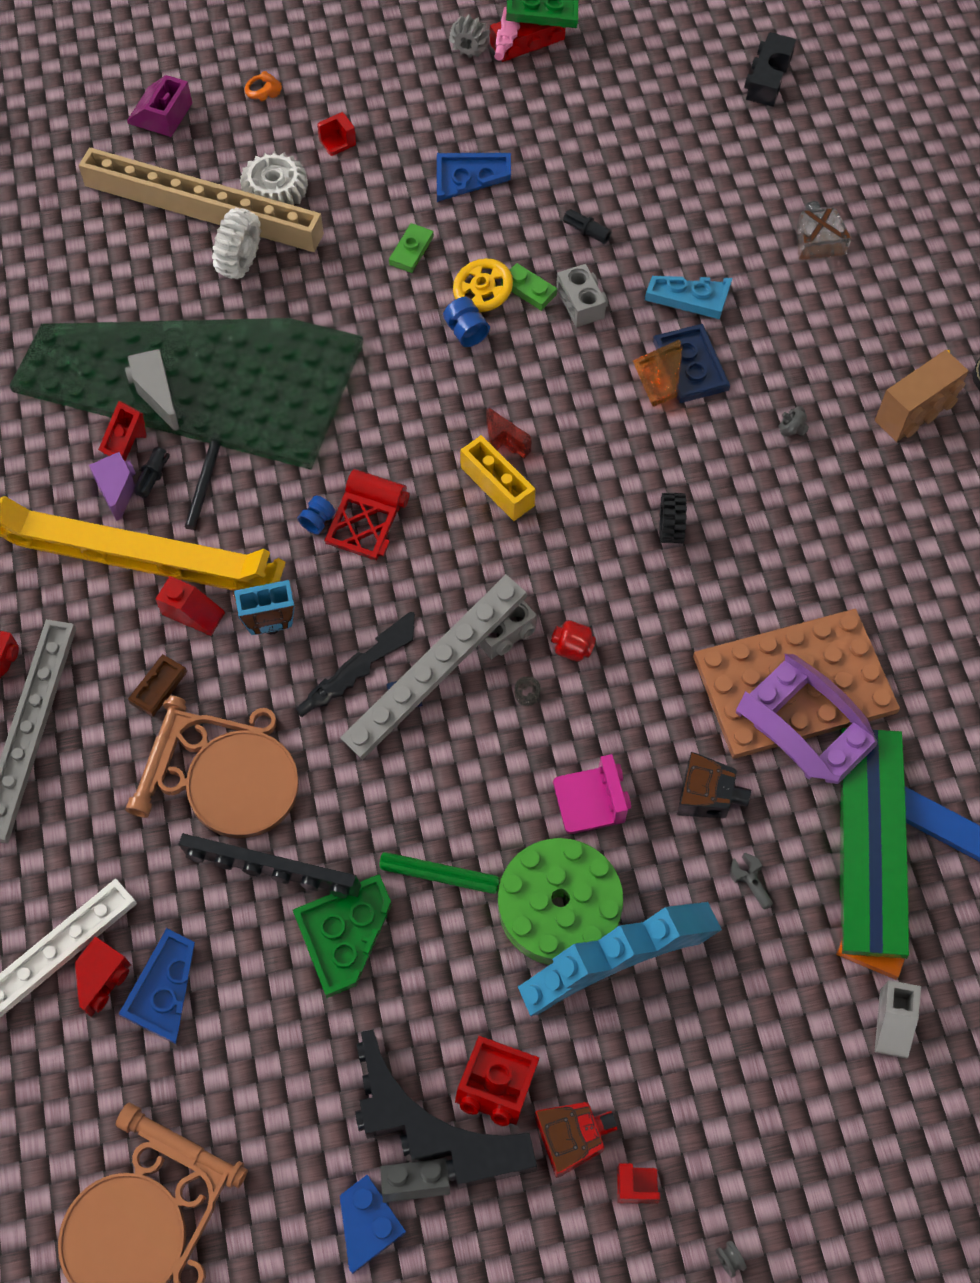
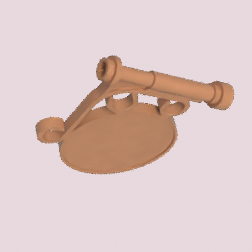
(234, 783)
(134, 1226)

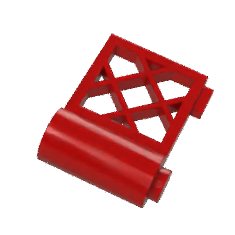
(378, 496)

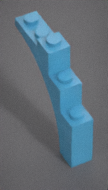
(621, 948)

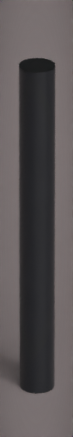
(202, 485)

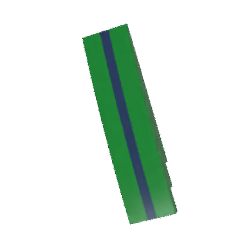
(875, 853)

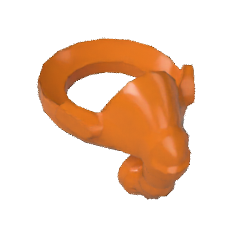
(270, 89)

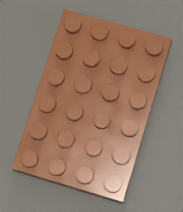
(830, 644)

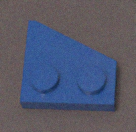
(367, 1223)

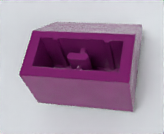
(162, 106)

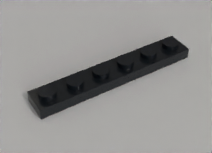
(279, 868)

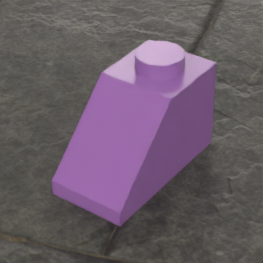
(115, 482)

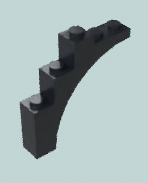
(474, 1155)

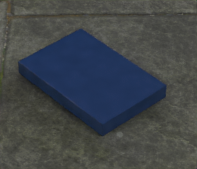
(700, 367)

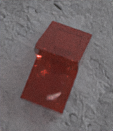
(502, 431)

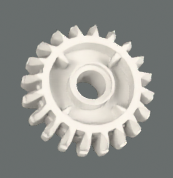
(275, 178)
(236, 243)

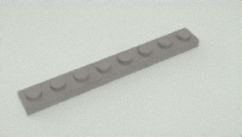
(433, 667)
(31, 719)

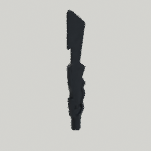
(359, 665)

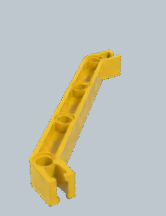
(136, 550)

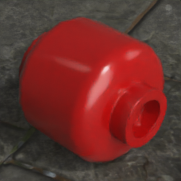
(573, 640)

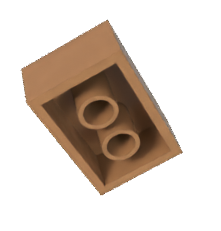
(921, 396)

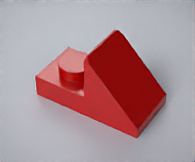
(122, 430)

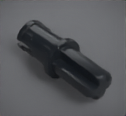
(587, 226)
(151, 472)

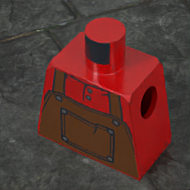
(573, 1134)

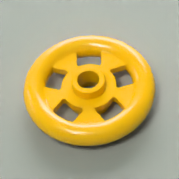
(480, 291)

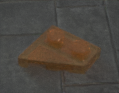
(660, 372)

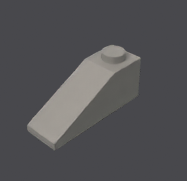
(151, 383)

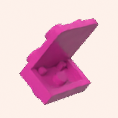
(592, 797)

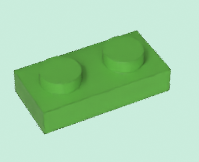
(531, 287)

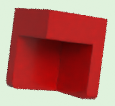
(336, 134)
(637, 1184)

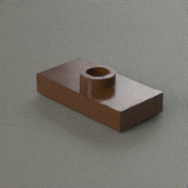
(157, 685)

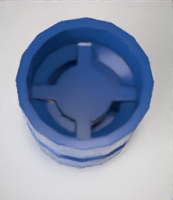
(466, 322)

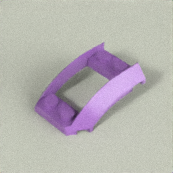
(777, 690)

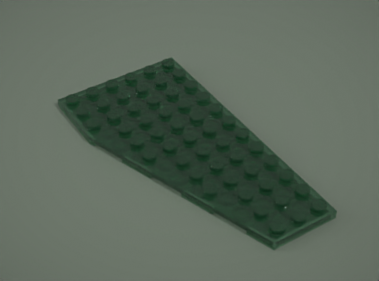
(232, 381)

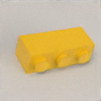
(497, 478)

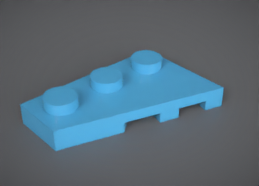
(698, 297)

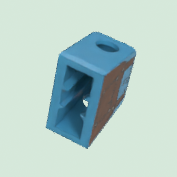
(266, 607)

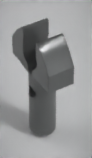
(751, 878)

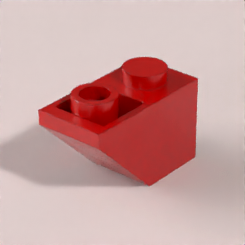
(97, 974)

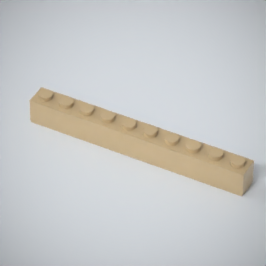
(198, 197)

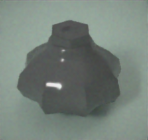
(794, 422)

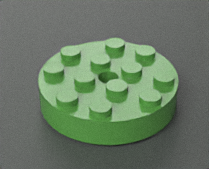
(552, 871)

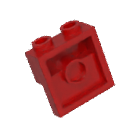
(496, 1081)

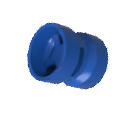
(316, 514)

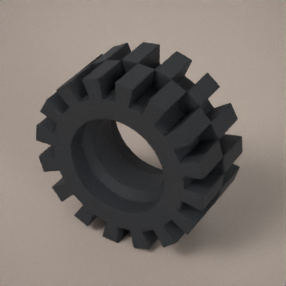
(672, 518)

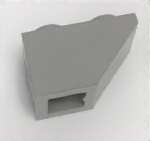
(897, 1018)

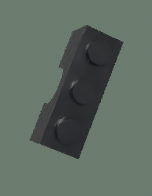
(769, 68)

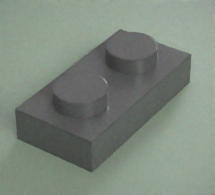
(414, 1180)

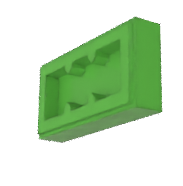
(411, 247)

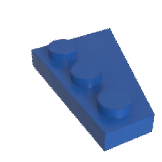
(470, 172)
(161, 988)

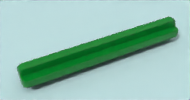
(439, 872)

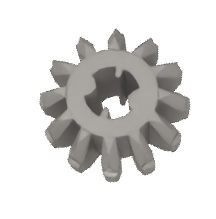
(469, 36)

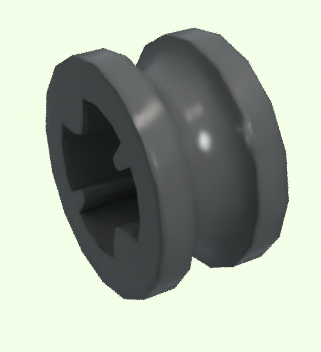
(731, 1259)

